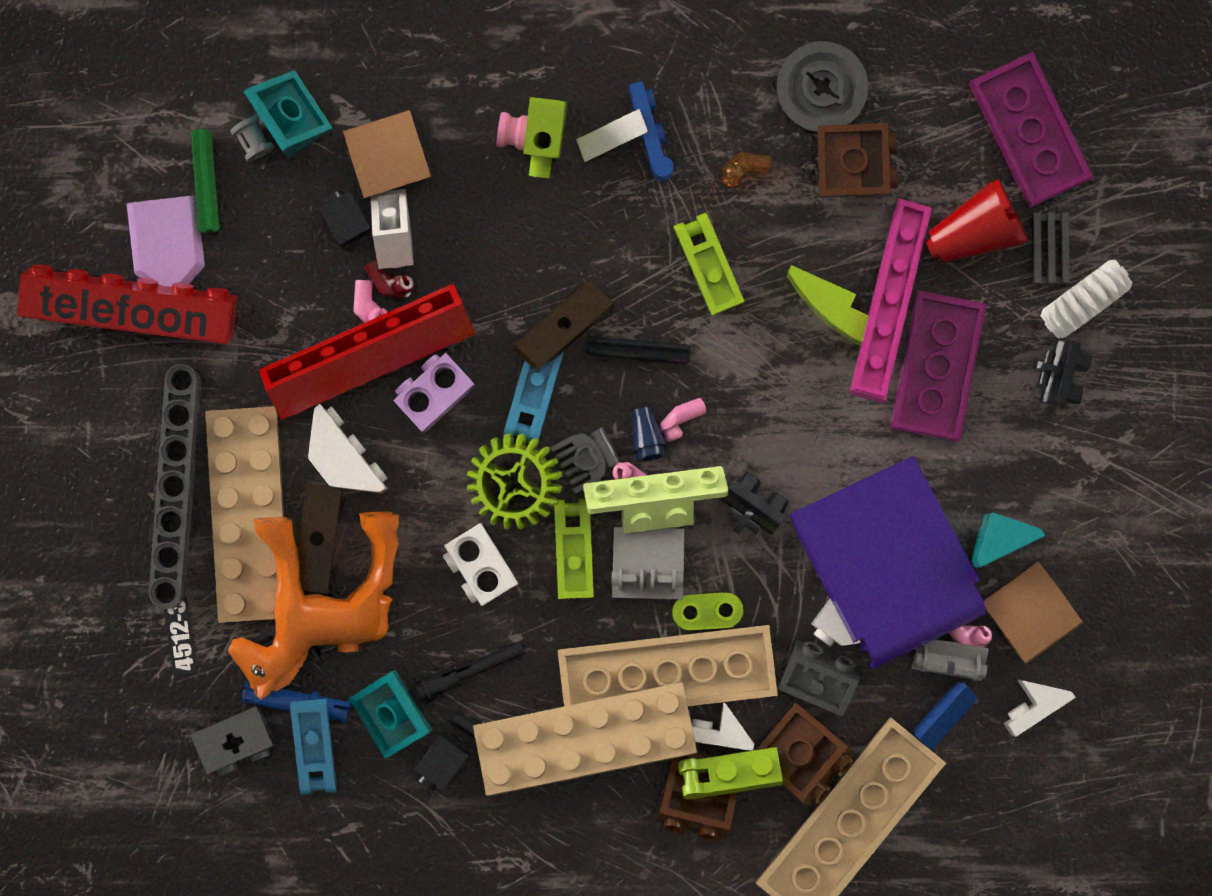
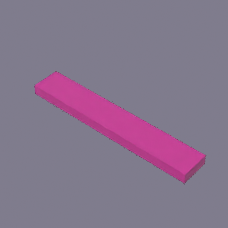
(890, 301)

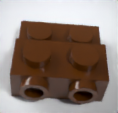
(856, 160)
(807, 755)
(707, 815)

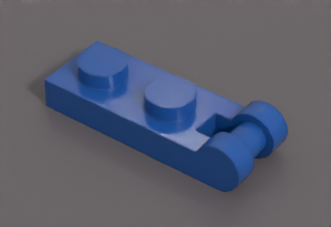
(659, 164)

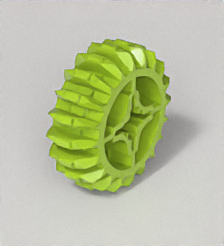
(499, 474)

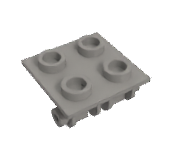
(648, 564)

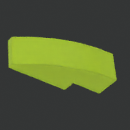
(830, 304)

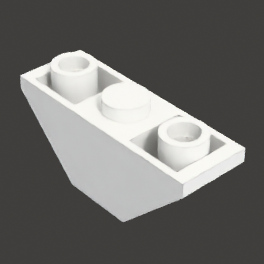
(340, 457)

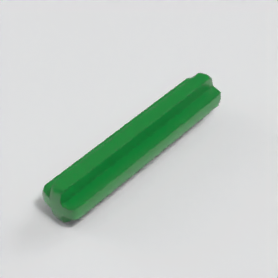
(205, 181)

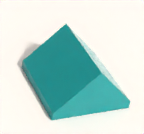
(288, 112)
(999, 537)
(390, 714)

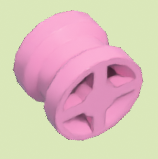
(511, 131)

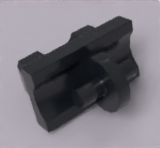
(1058, 370)
(750, 509)

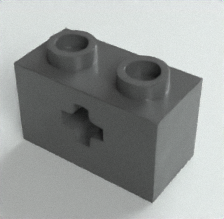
(212, 741)

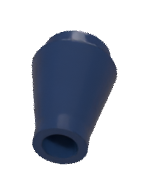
(647, 436)

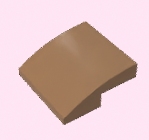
(386, 154)
(1032, 613)

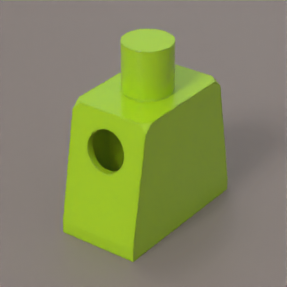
(547, 117)

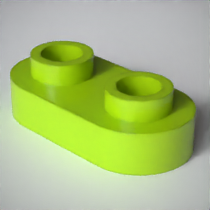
(707, 611)

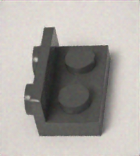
(820, 677)

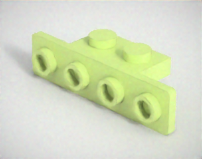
(656, 499)

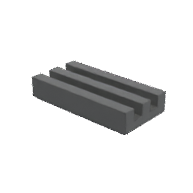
(1050, 218)

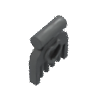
(589, 456)

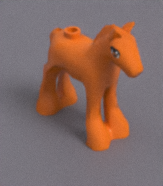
(315, 618)

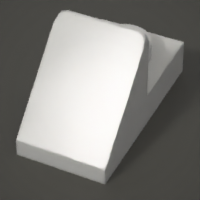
(1044, 702)
(729, 733)

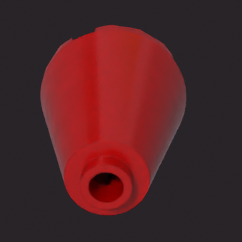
(978, 226)

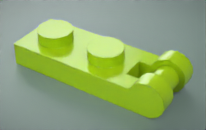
(709, 265)
(573, 551)
(731, 773)

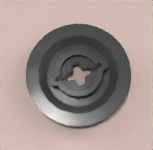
(820, 62)

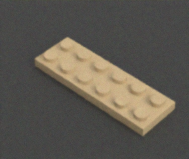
(243, 487)
(710, 665)
(585, 739)
(854, 816)

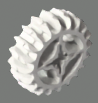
(1086, 299)

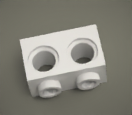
(488, 560)

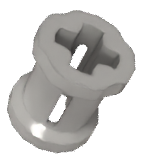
(252, 139)

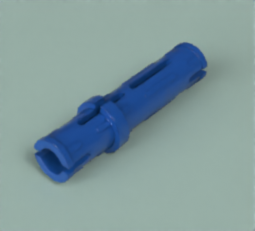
(282, 700)

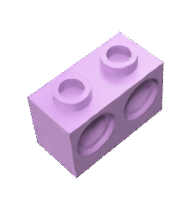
(440, 399)

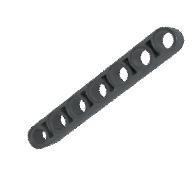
(167, 470)

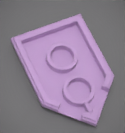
(166, 240)

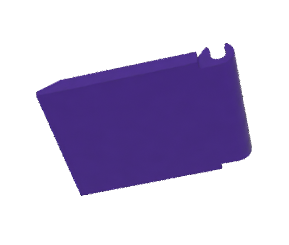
(890, 562)

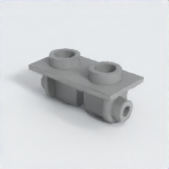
(952, 659)

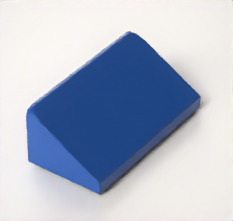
(944, 715)

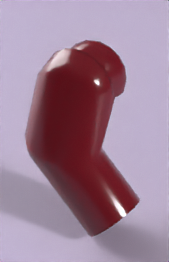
(389, 285)

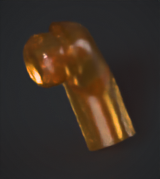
(741, 164)

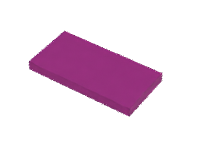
(1030, 130)
(938, 366)

